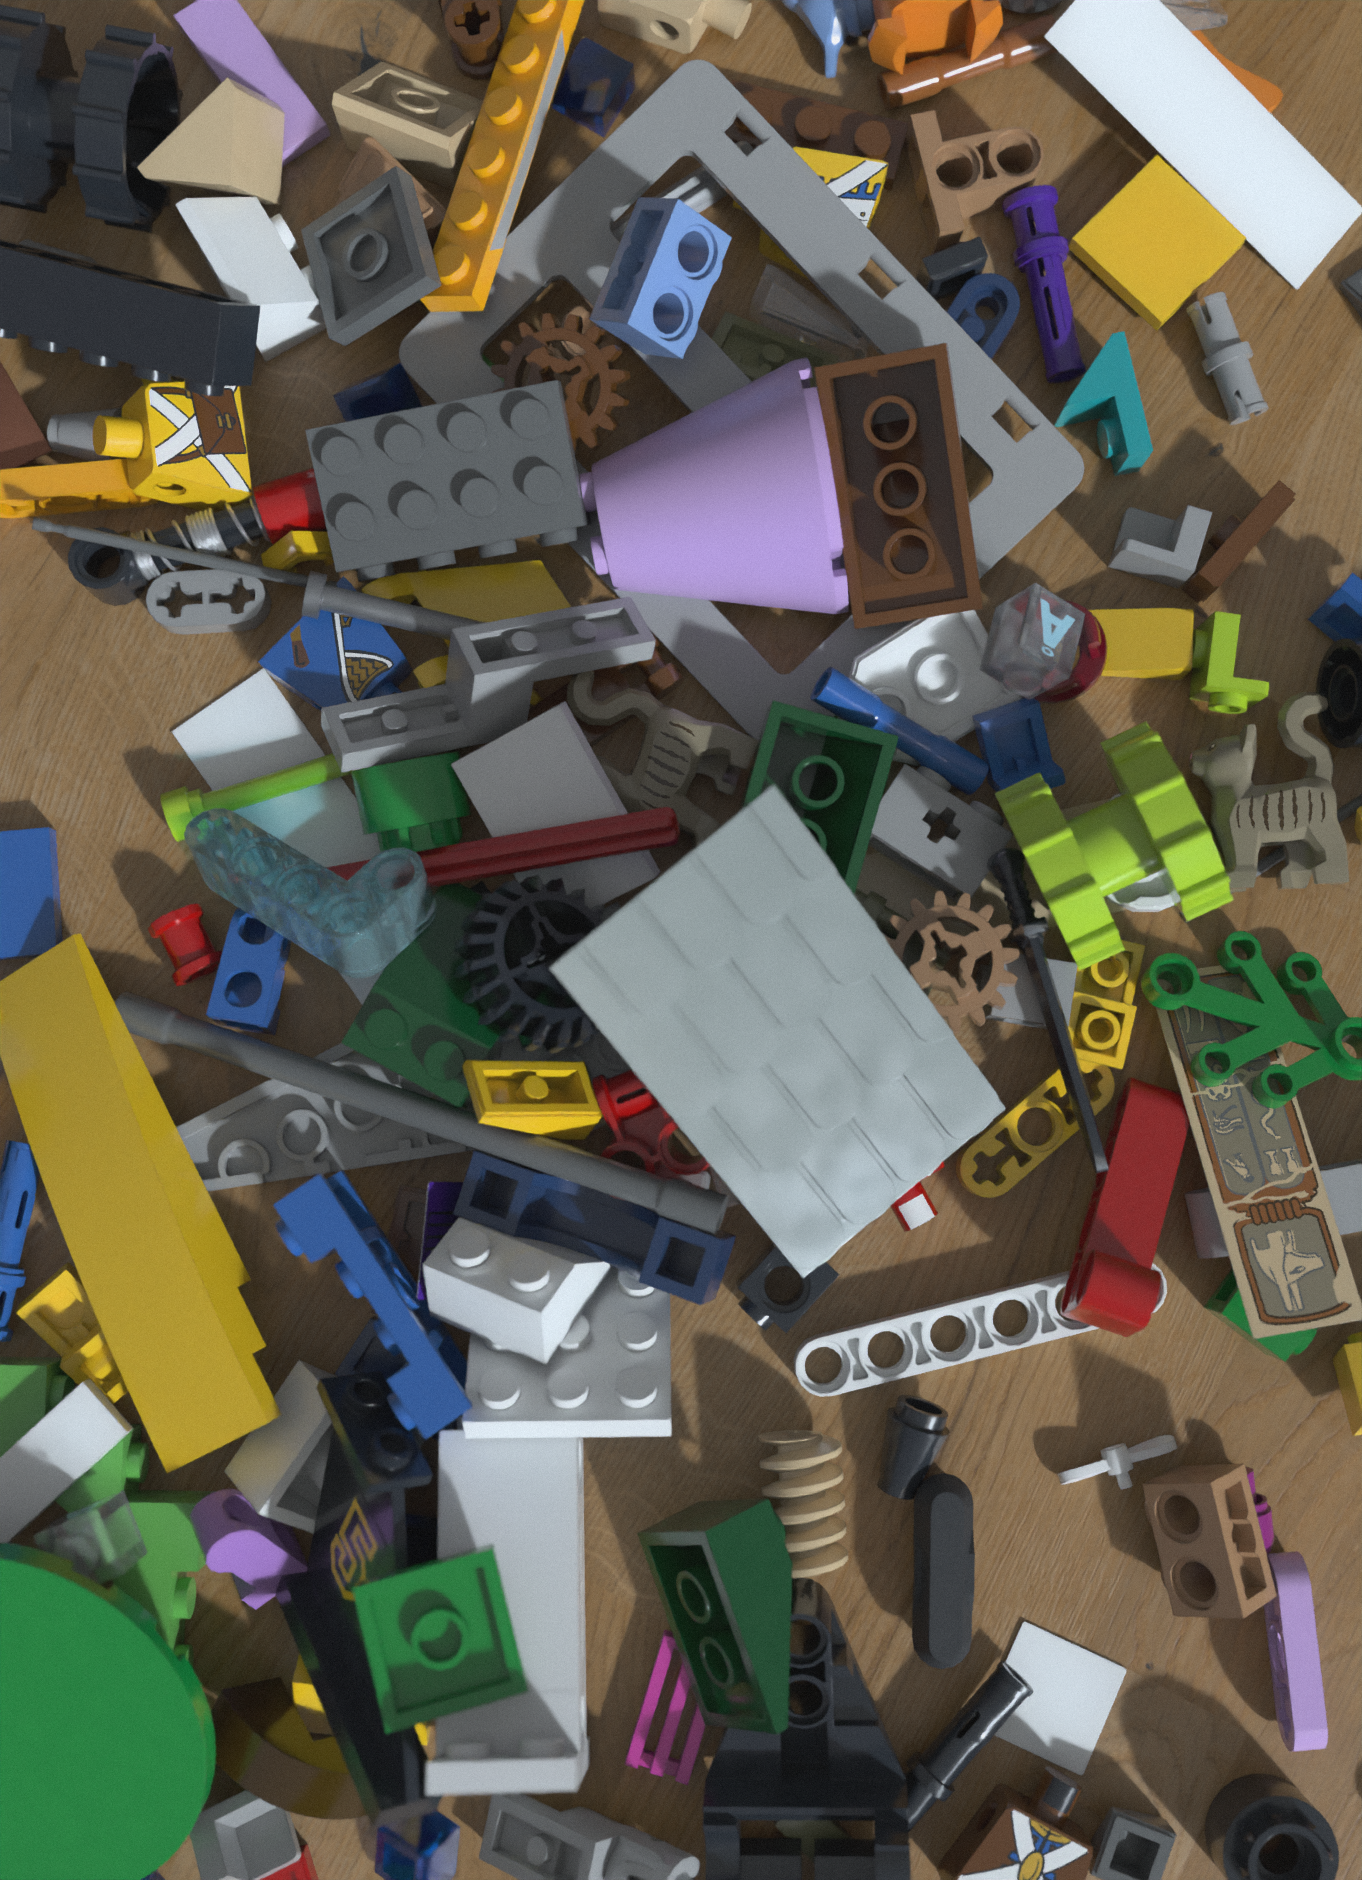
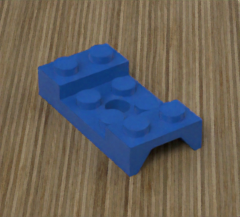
(332, 1219)

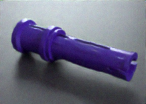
(1042, 253)

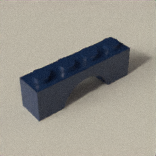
(596, 1224)

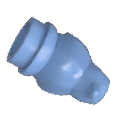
(832, 22)

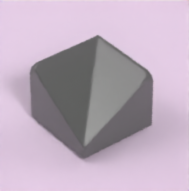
(1131, 1846)

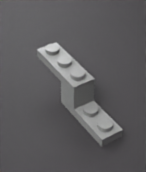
(486, 683)

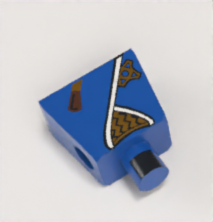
(337, 659)

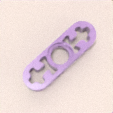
(1295, 1655)

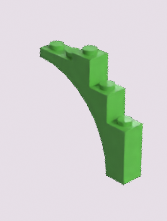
(159, 1579)

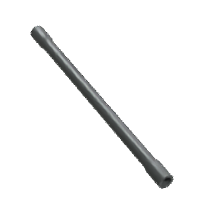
(666, 1196)

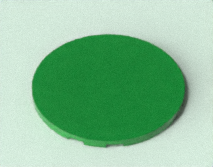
(97, 1729)

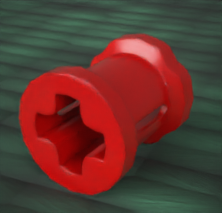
(186, 944)

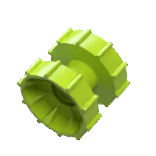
(1117, 844)

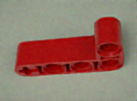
(1113, 1259)

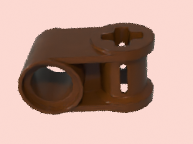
(474, 34)

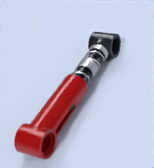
(272, 513)

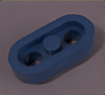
(992, 292)

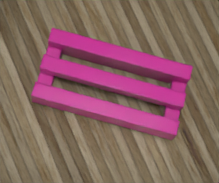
(659, 1761)

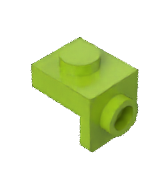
(1214, 667)

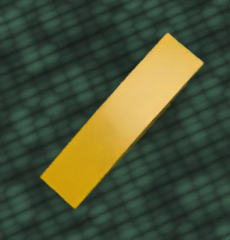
(132, 1209)

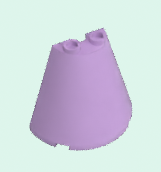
(727, 503)

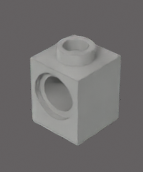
(1021, 1001)

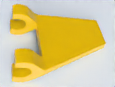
(474, 593)

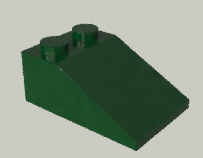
(417, 1011)
(728, 1607)

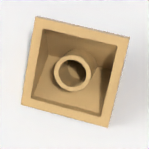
(411, 117)
(224, 148)

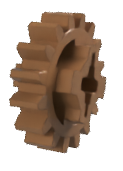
(973, 948)

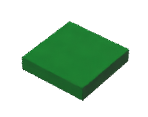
(440, 1637)

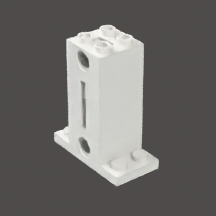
(531, 1507)

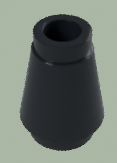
(910, 1445)

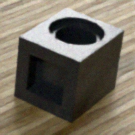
(784, 1313)

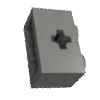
(956, 861)

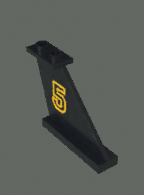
(357, 1538)

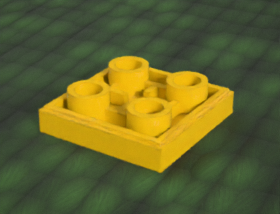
(1156, 242)

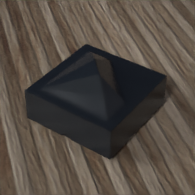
(952, 267)

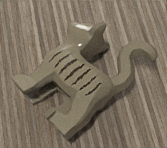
(669, 754)
(1287, 814)

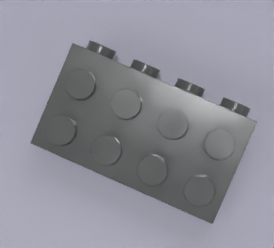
(448, 480)

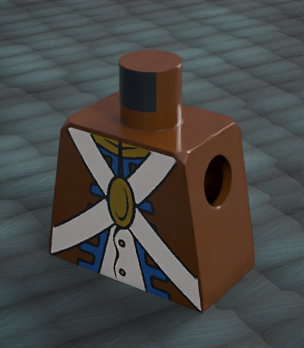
(1022, 1836)

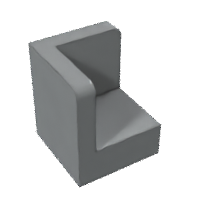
(1160, 546)
(243, 1839)

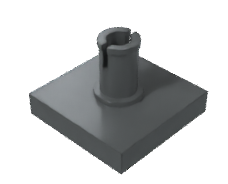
(370, 256)

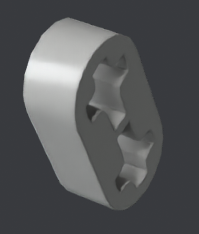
(209, 616)

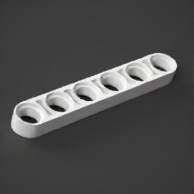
(915, 1327)

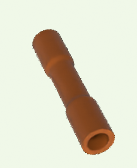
(932, 74)

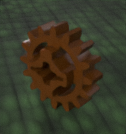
(590, 367)

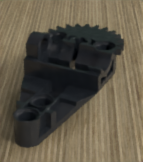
(821, 1768)

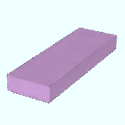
(237, 50)

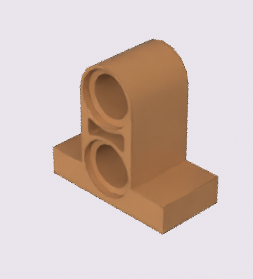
(973, 162)

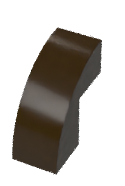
(274, 1757)

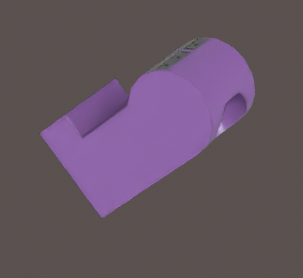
(245, 1544)

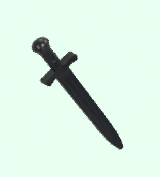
(1028, 932)

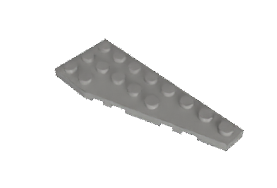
(295, 1133)

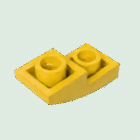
(1103, 1007)

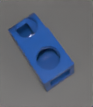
(249, 976)

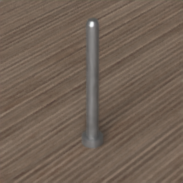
(377, 609)

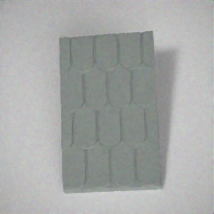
(781, 1032)

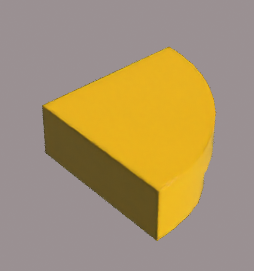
(297, 548)

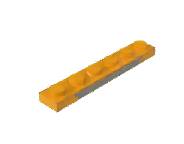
(501, 153)

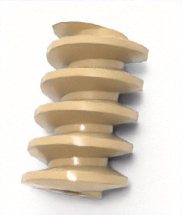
(807, 1498)

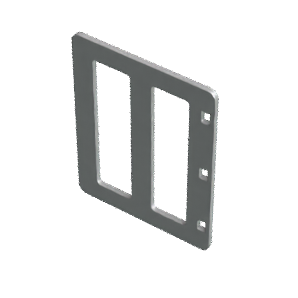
(574, 243)

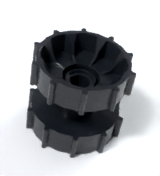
(95, 121)

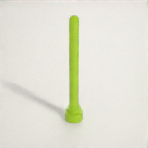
(183, 805)

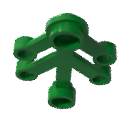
(1270, 1016)

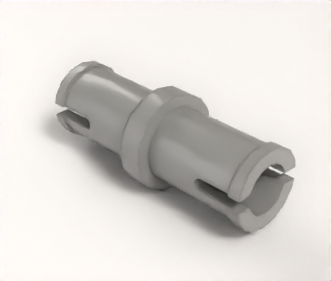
(1227, 358)

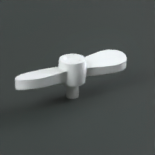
(1119, 1460)

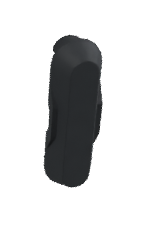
(943, 1571)

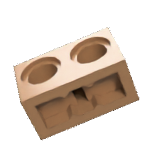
(1211, 1552)

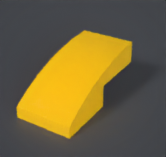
(67, 1322)

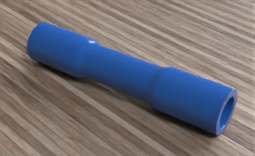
(863, 707)

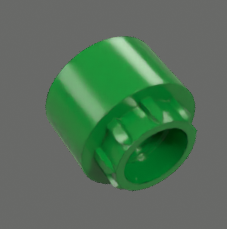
(412, 802)

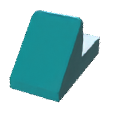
(1113, 395)

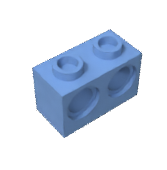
(661, 277)

